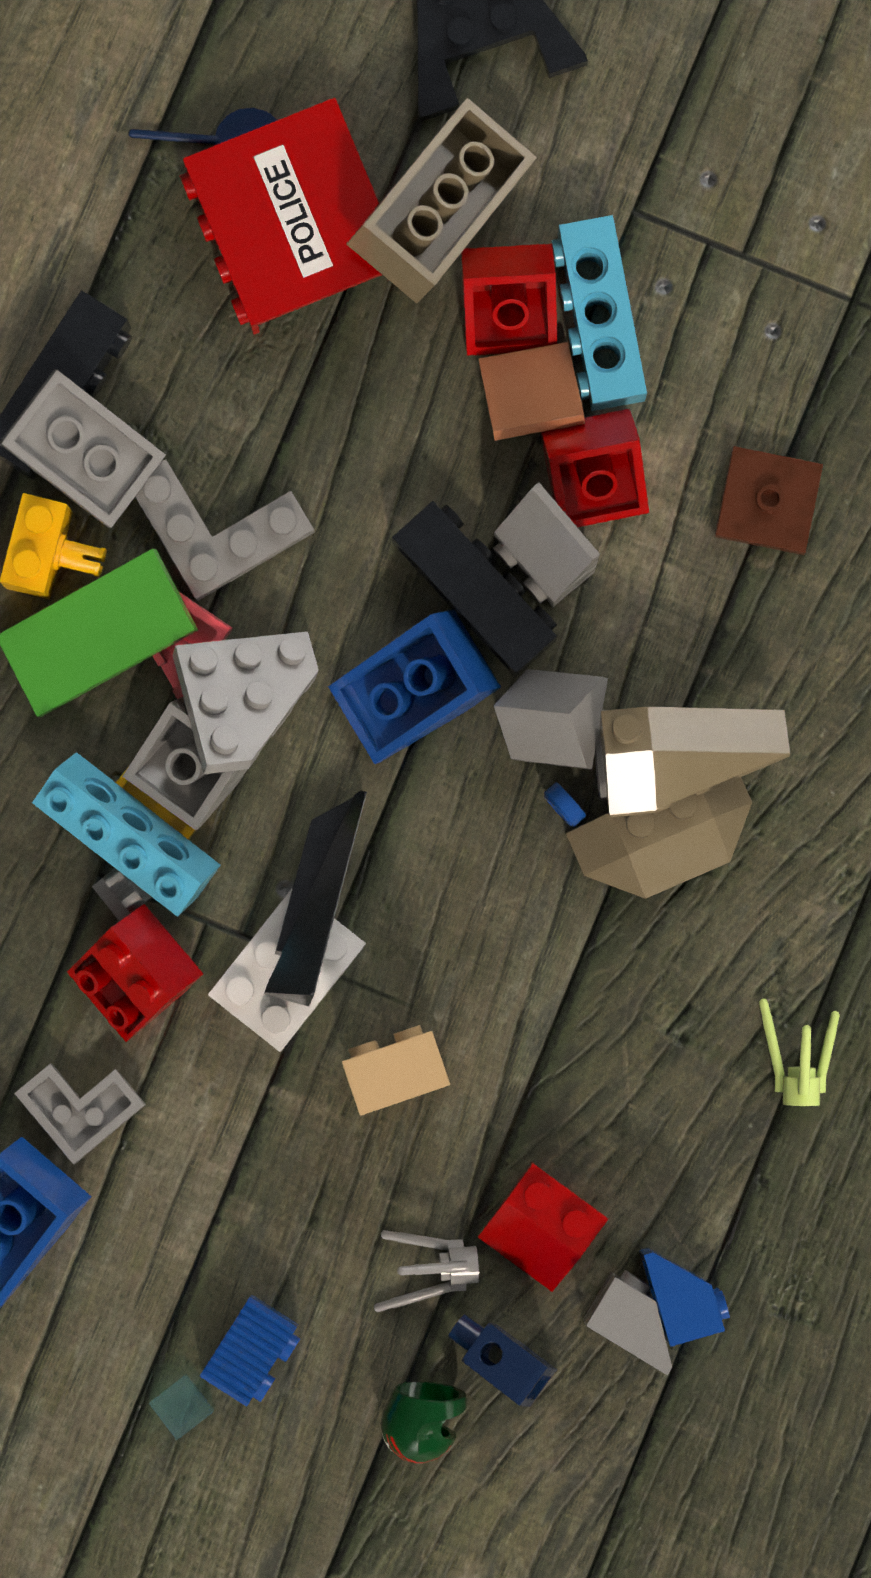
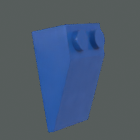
(414, 685)
(35, 1211)

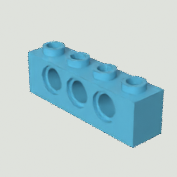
(598, 242)
(126, 834)

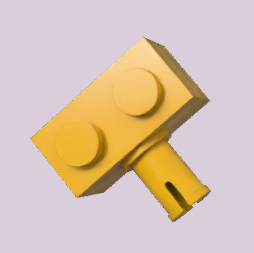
(41, 547)

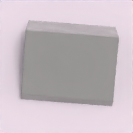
(552, 717)

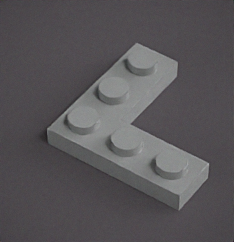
(217, 560)

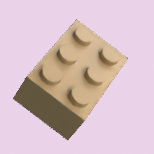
(396, 1071)

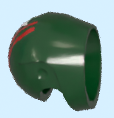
(415, 1420)

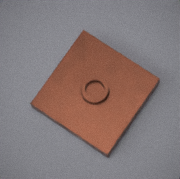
(768, 500)

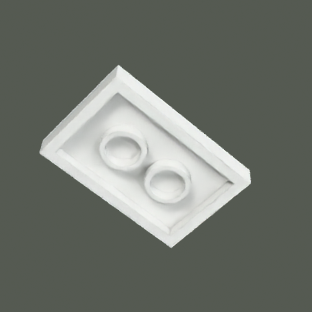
(245, 981)

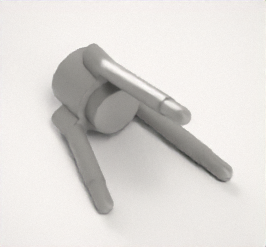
(456, 1265)

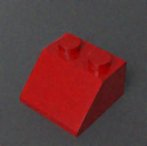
(509, 298)
(597, 469)
(542, 1227)

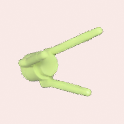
(802, 1084)

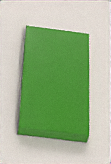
(97, 632)

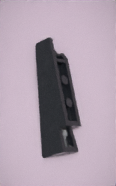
(314, 902)

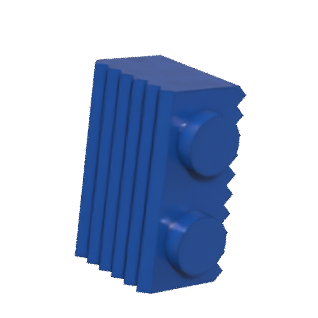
(250, 1350)

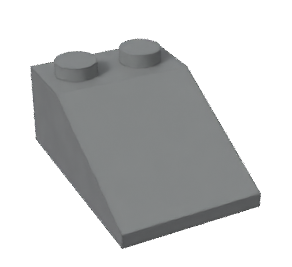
(545, 547)

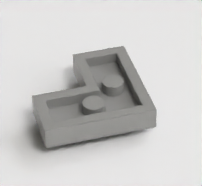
(78, 1122)

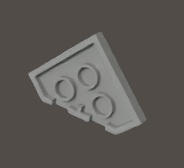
(242, 693)

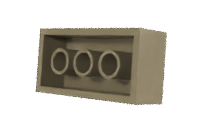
(441, 201)

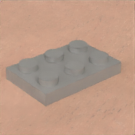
(82, 448)

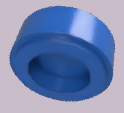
(564, 805)

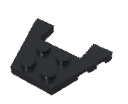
(466, 27)

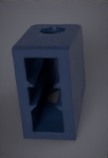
(520, 1371)

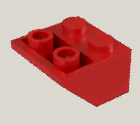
(134, 972)

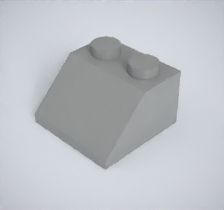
(172, 771)
(630, 1319)

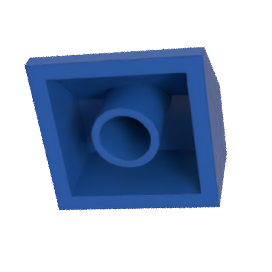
(684, 1300)

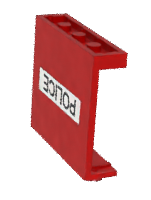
(284, 211)

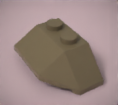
(664, 847)

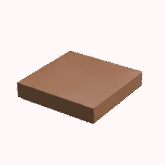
(531, 391)

